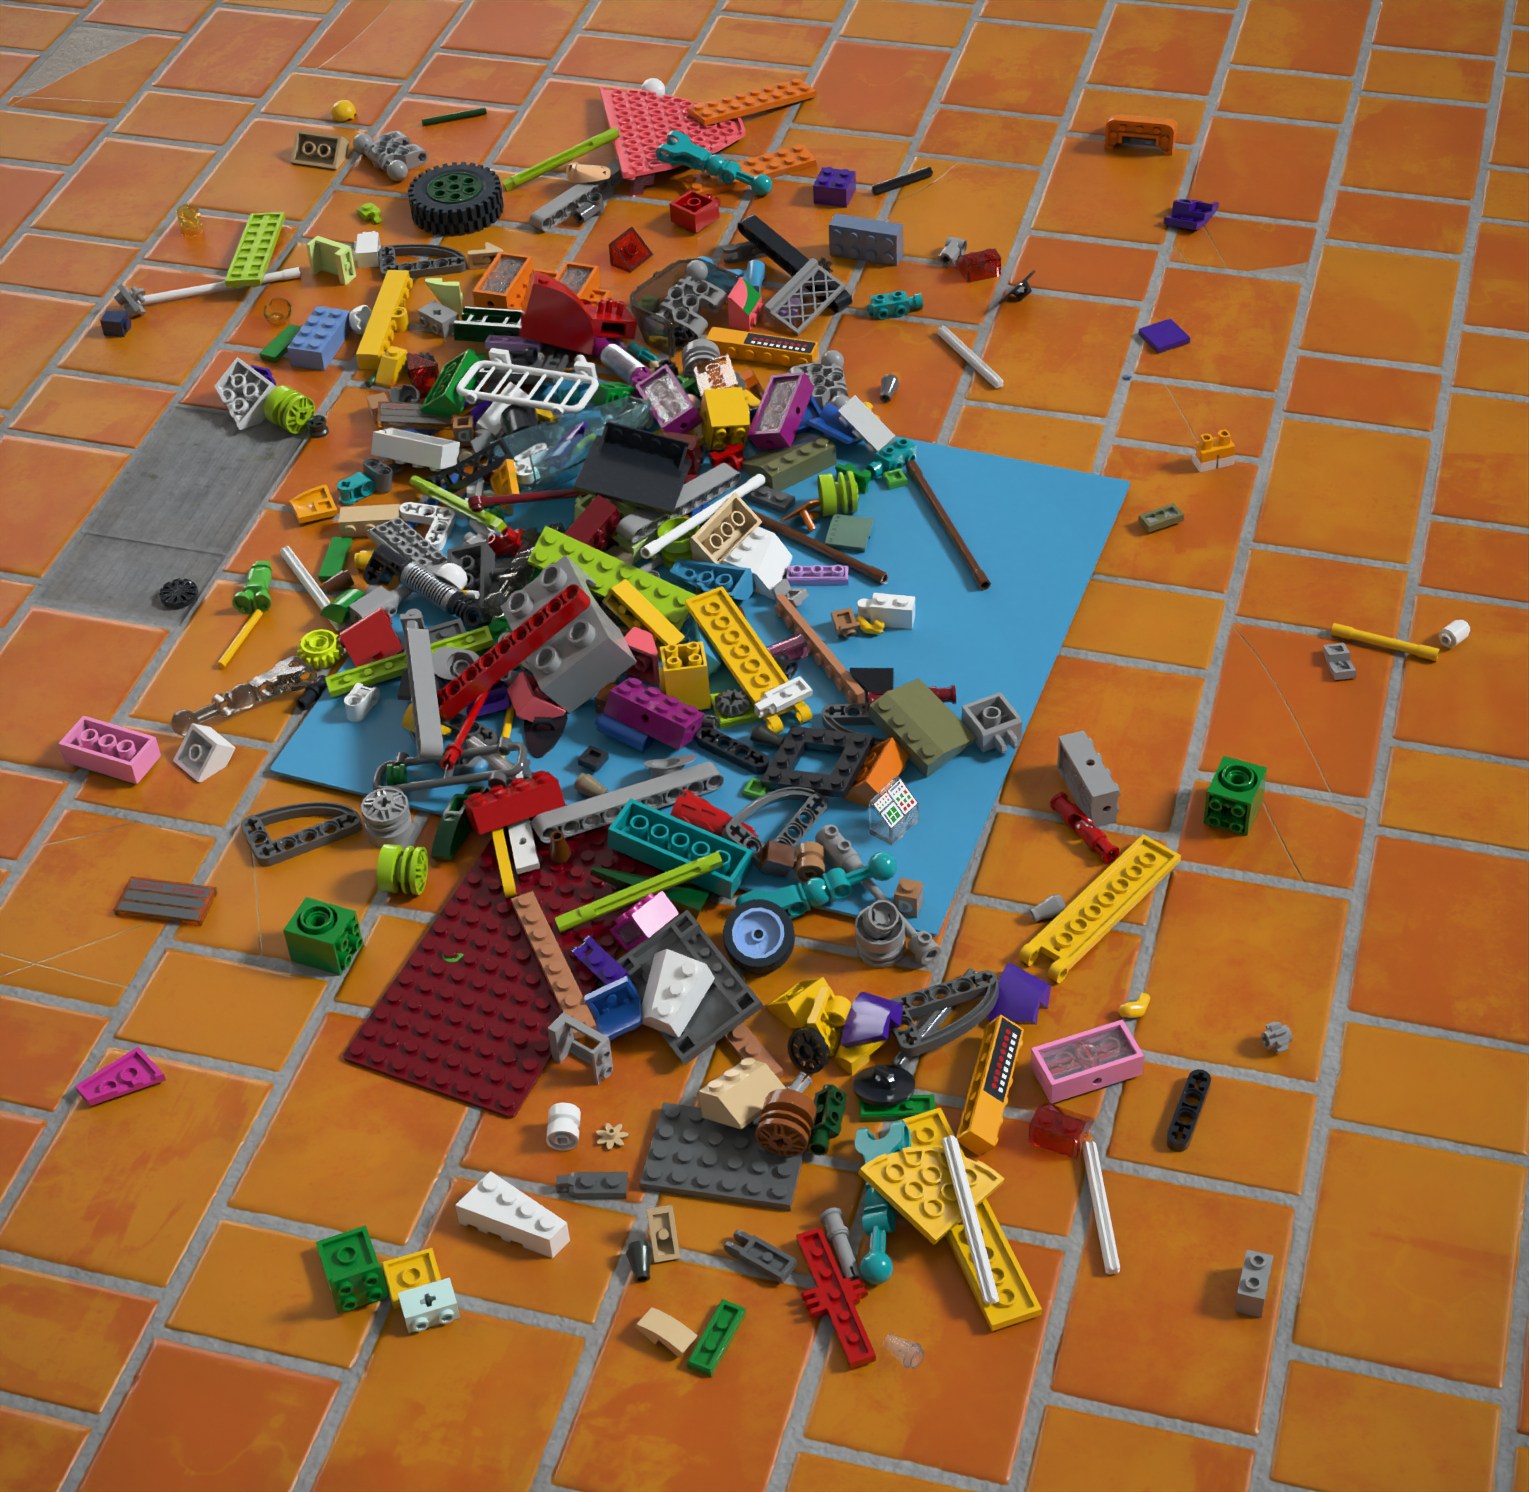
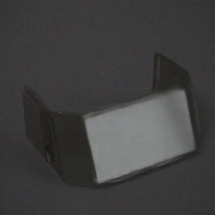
(645, 301)

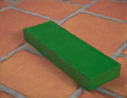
(279, 345)
(335, 557)
(913, 1106)
(716, 1338)

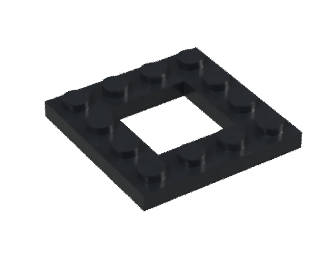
(854, 752)

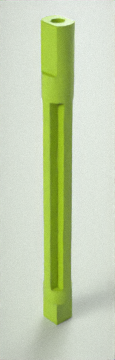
(561, 159)
(457, 504)
(639, 891)

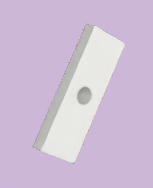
(523, 846)

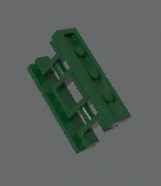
(481, 322)

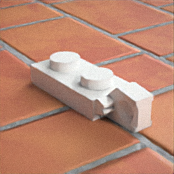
(783, 697)

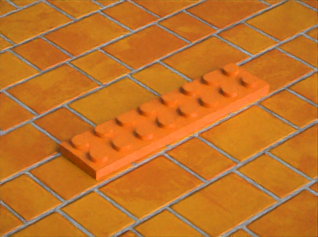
(751, 102)
(770, 164)

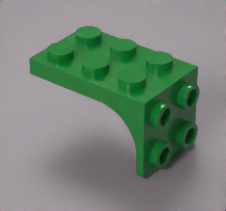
(352, 1269)

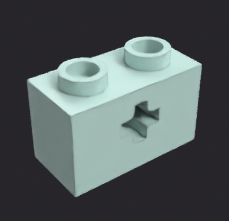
(429, 1305)

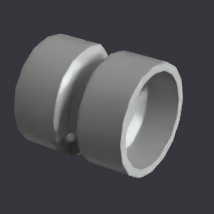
(880, 919)

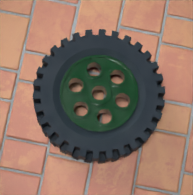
(455, 199)

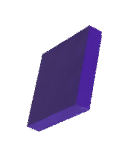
(1164, 335)

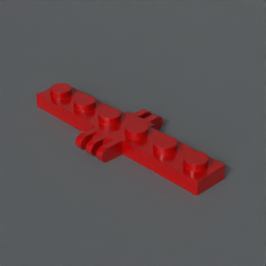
(835, 1297)

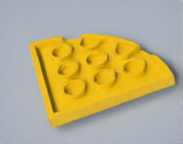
(922, 1188)

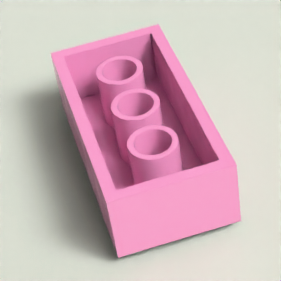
(110, 749)

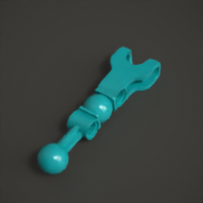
(698, 158)
(817, 891)
(878, 1213)

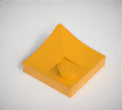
(505, 483)
(313, 505)

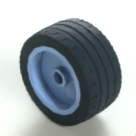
(761, 954)

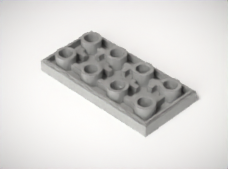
(407, 543)

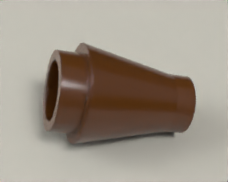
(338, 582)
(558, 850)

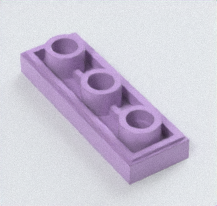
(817, 575)

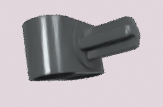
(381, 473)

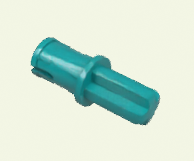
(641, 353)

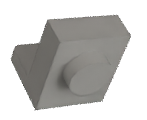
(794, 595)

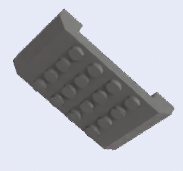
(549, 358)
(724, 1004)

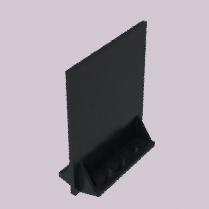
(635, 468)

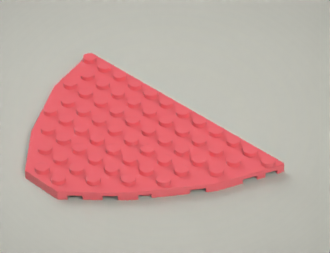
(648, 119)

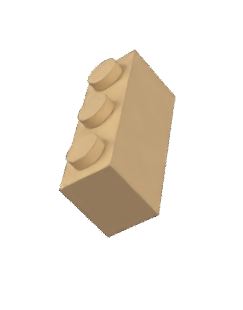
(359, 519)

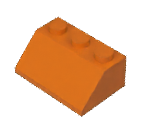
(880, 767)

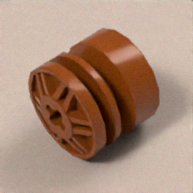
(786, 1122)

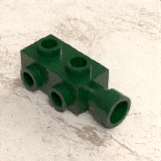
(827, 1123)

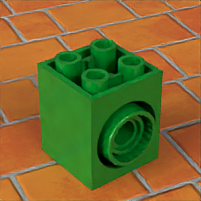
(1235, 795)
(323, 936)

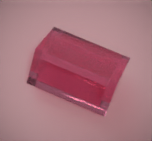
(794, 647)

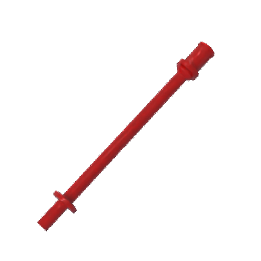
(453, 750)

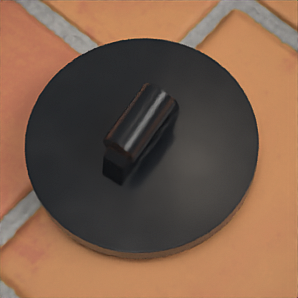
(884, 1085)

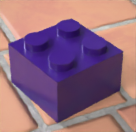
(834, 187)

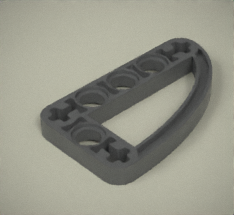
(452, 260)
(834, 722)
(482, 733)
(789, 793)
(343, 817)
(938, 1038)

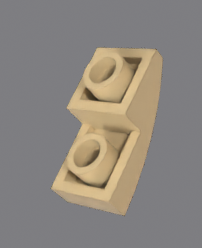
(666, 1329)

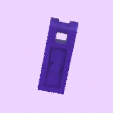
(599, 961)

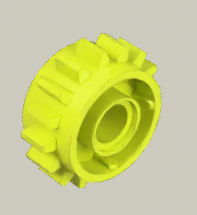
(320, 649)

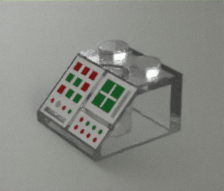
(893, 812)

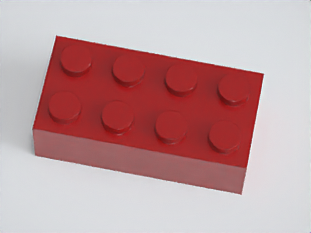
(513, 802)

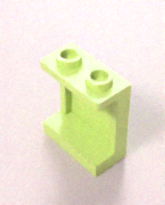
(332, 258)

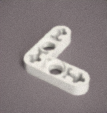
(523, 464)
(440, 519)

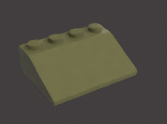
(791, 465)
(921, 725)

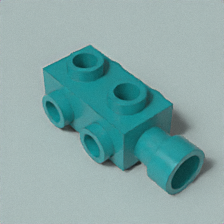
(891, 303)
(892, 457)

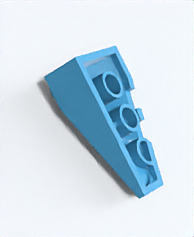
(709, 576)
(694, 634)

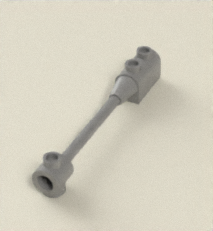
(392, 599)
(842, 855)

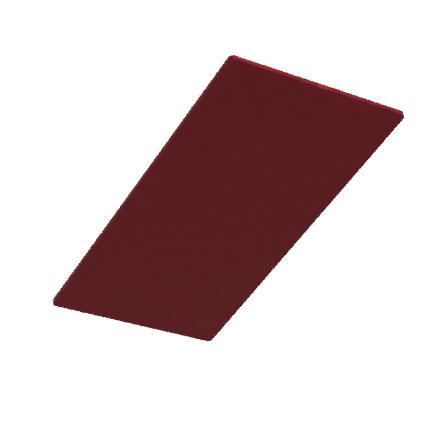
(484, 1021)

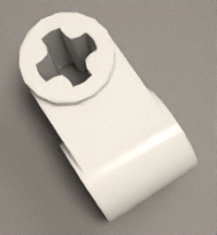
(360, 702)

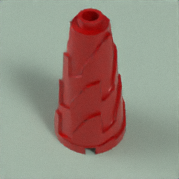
(704, 815)

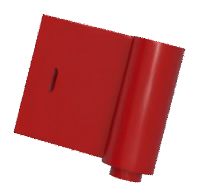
(371, 638)

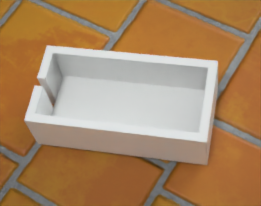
(415, 449)

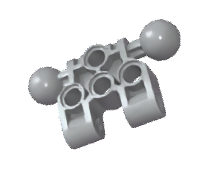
(391, 153)
(688, 293)
(827, 379)

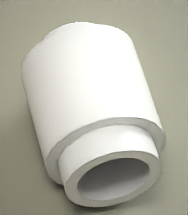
(1454, 633)

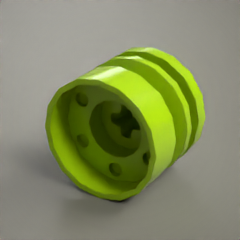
(289, 409)
(837, 493)
(678, 548)
(402, 869)

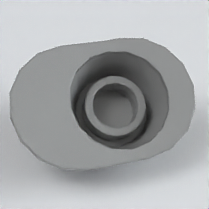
(451, 661)
(661, 767)

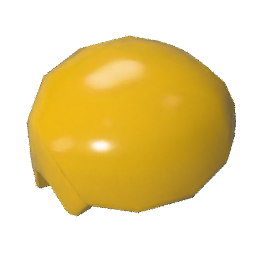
(343, 110)

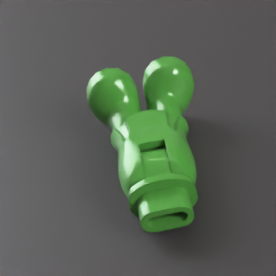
(256, 590)

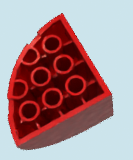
(555, 315)

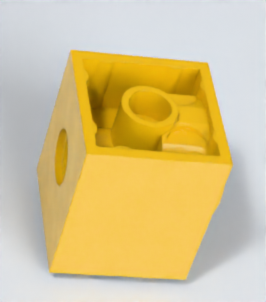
(724, 417)
(685, 674)

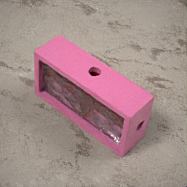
(1086, 1061)

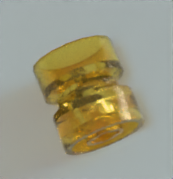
(189, 220)

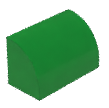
(339, 608)

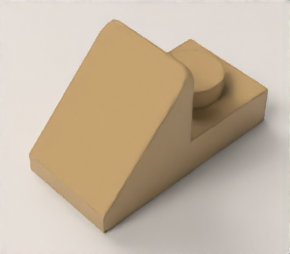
(483, 258)
(663, 1233)

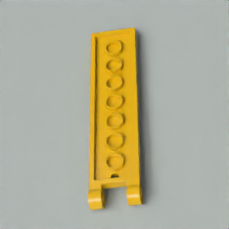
(742, 651)
(1101, 906)

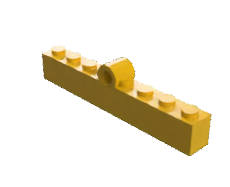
(386, 317)

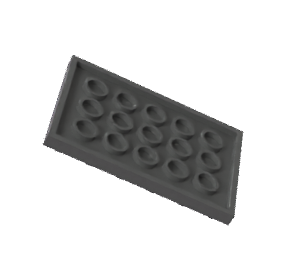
(717, 1162)

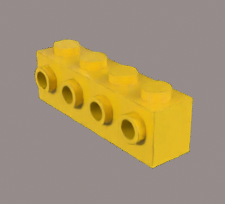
(638, 612)

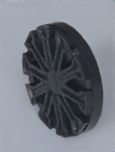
(182, 591)
(808, 1050)

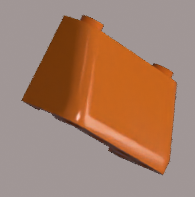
(1157, 128)

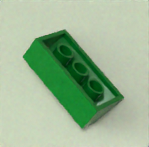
(443, 396)

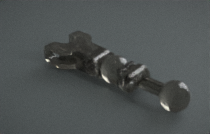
(517, 573)
(243, 696)

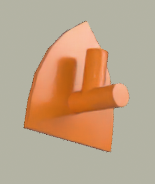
(807, 517)

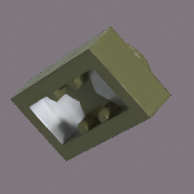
(1161, 517)

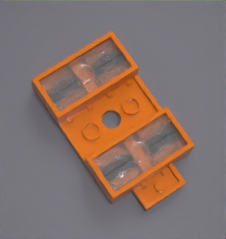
(509, 274)

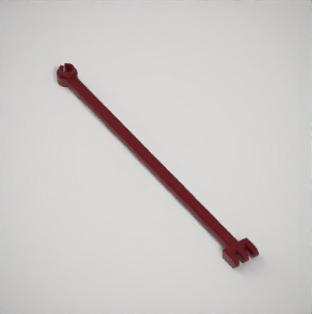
(477, 503)

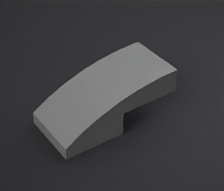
(1339, 661)

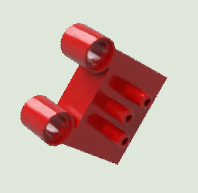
(611, 319)

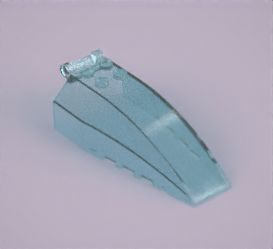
(564, 460)

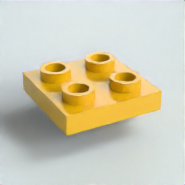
(829, 1017)

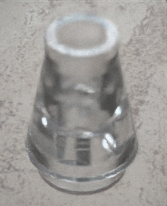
(905, 1351)

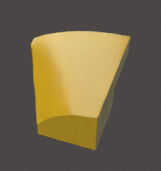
(856, 1057)

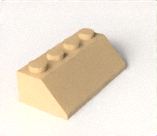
(723, 531)

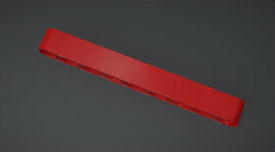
(511, 650)

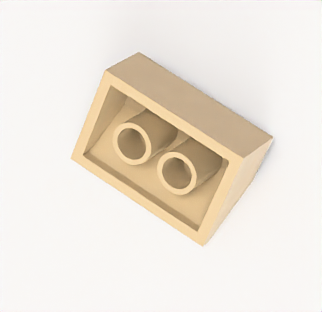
(319, 149)
(739, 1093)

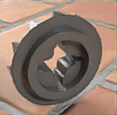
(739, 706)

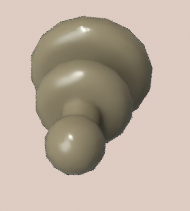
(464, 454)

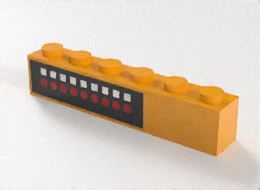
(764, 347)
(990, 1085)

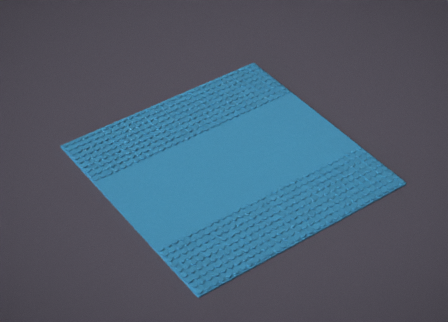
(1025, 525)

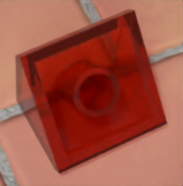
(628, 251)
(422, 373)

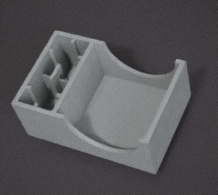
(584, 652)

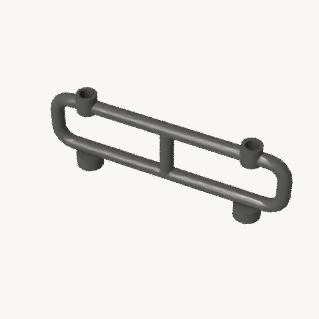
(494, 777)

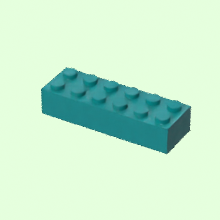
(673, 843)

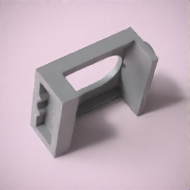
(563, 1044)

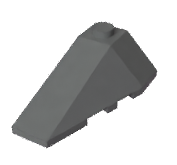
(478, 563)

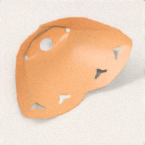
(586, 173)

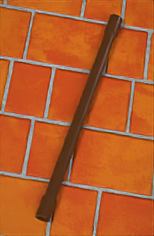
(870, 571)
(978, 574)

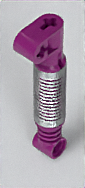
(620, 362)

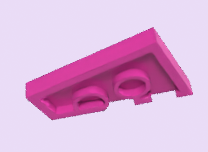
(120, 1077)

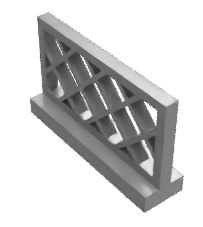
(791, 289)

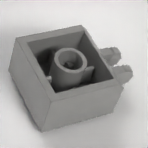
(993, 723)

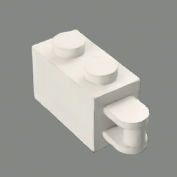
(367, 250)
(893, 610)

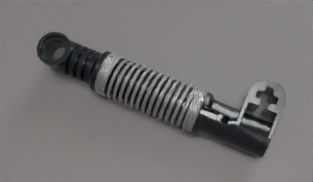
(428, 583)

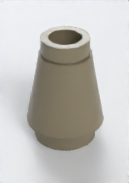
(589, 786)

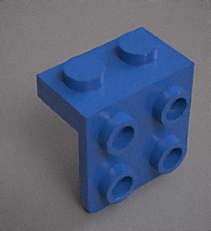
(616, 1008)

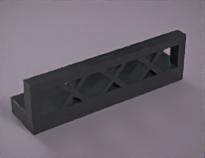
(477, 474)

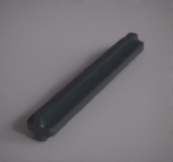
(901, 180)

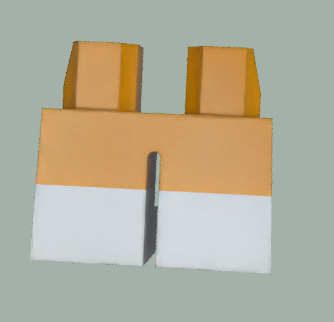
(1214, 451)

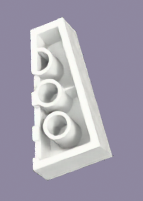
(514, 1216)

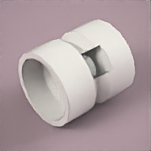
(563, 1126)

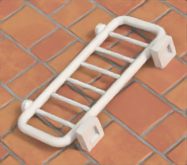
(500, 360)

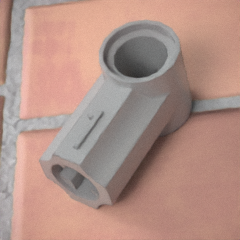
(953, 248)

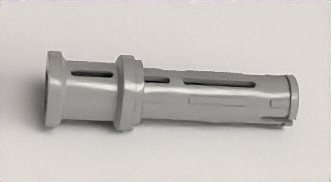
(838, 1236)

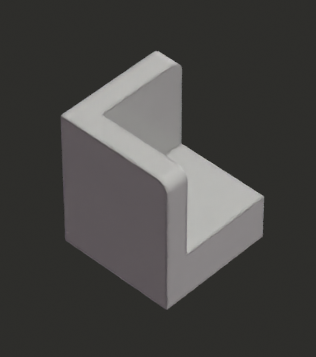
(482, 440)

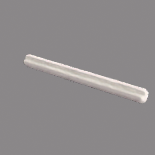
(970, 357)
(1101, 1208)

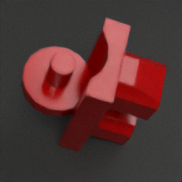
(731, 456)
(508, 542)

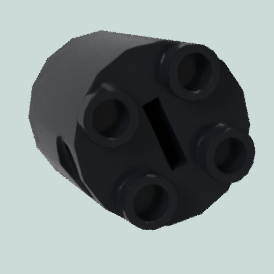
(518, 418)

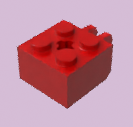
(694, 210)

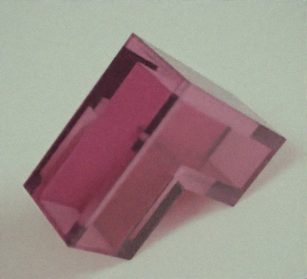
(637, 185)

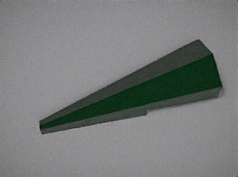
(682, 896)

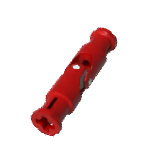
(1092, 836)

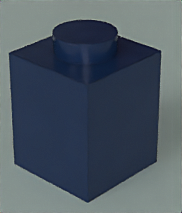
(115, 323)

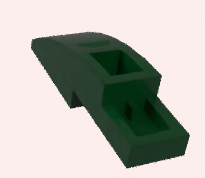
(453, 826)

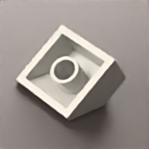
(203, 752)

